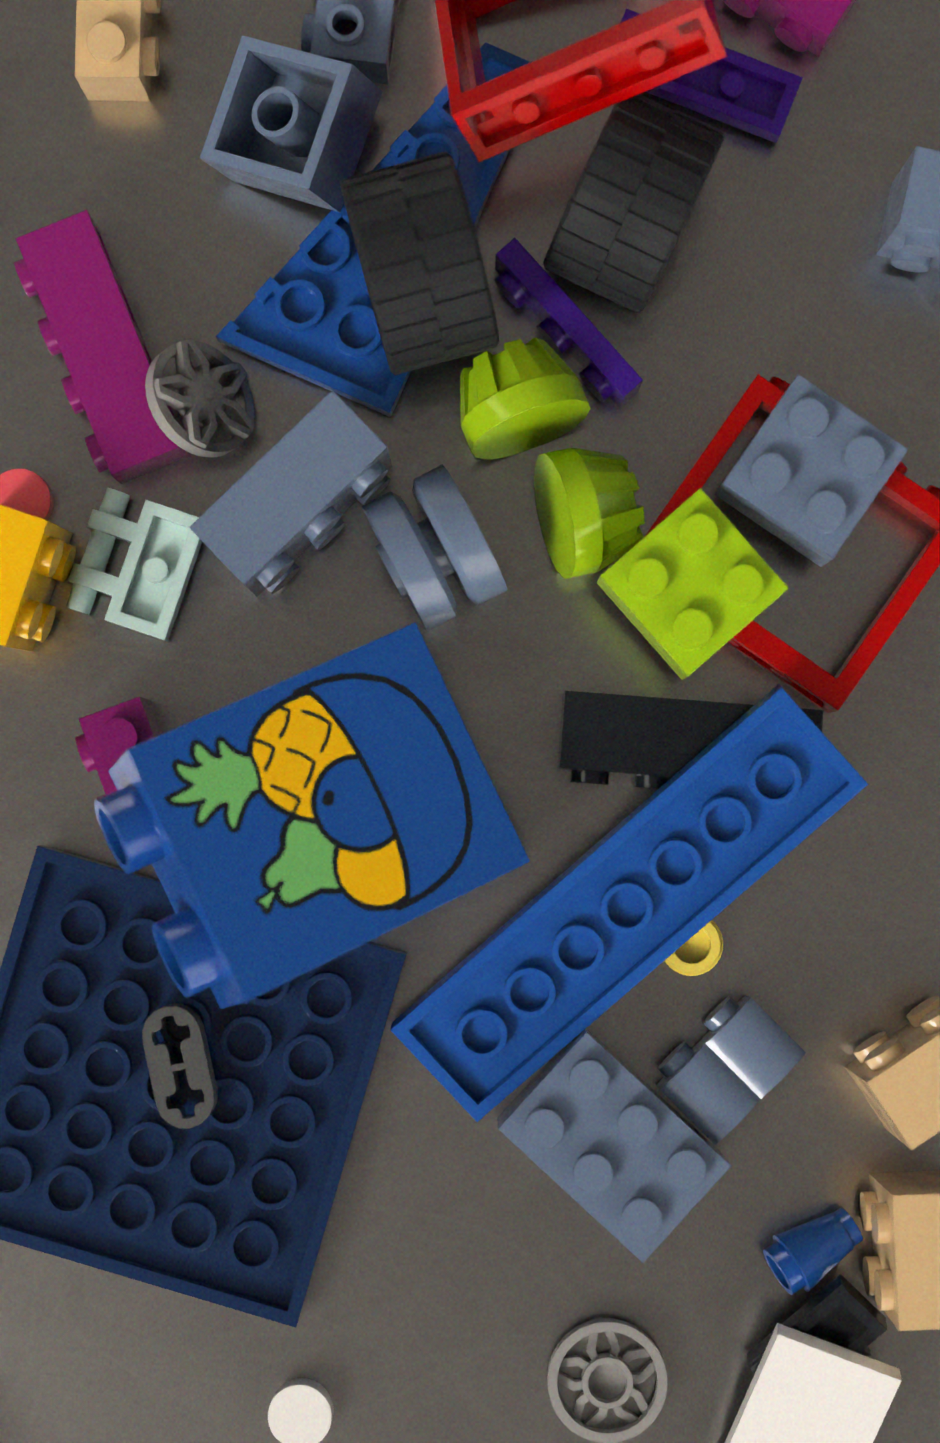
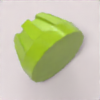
(518, 399)
(586, 509)

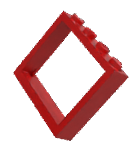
(573, 79)
(766, 648)

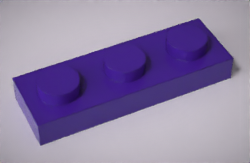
(735, 92)
(565, 325)

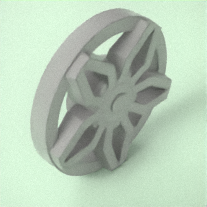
(200, 398)
(607, 1381)

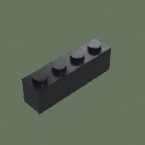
(640, 735)

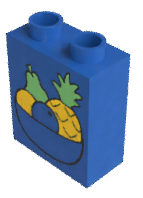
(308, 819)

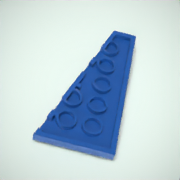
(318, 308)

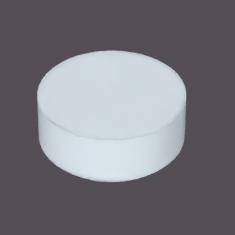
(300, 1412)

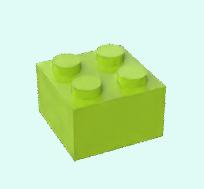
(691, 584)

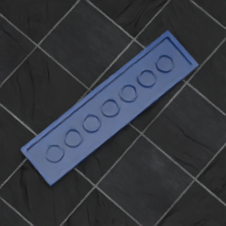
(628, 903)

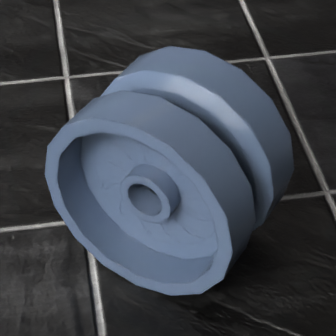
(434, 548)

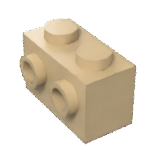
(116, 49)

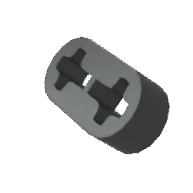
(164, 1068)

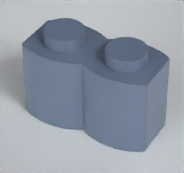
(728, 1067)

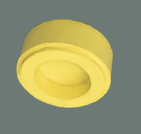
(699, 952)

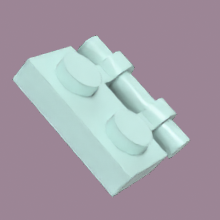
(154, 569)

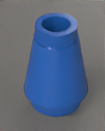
(811, 1250)

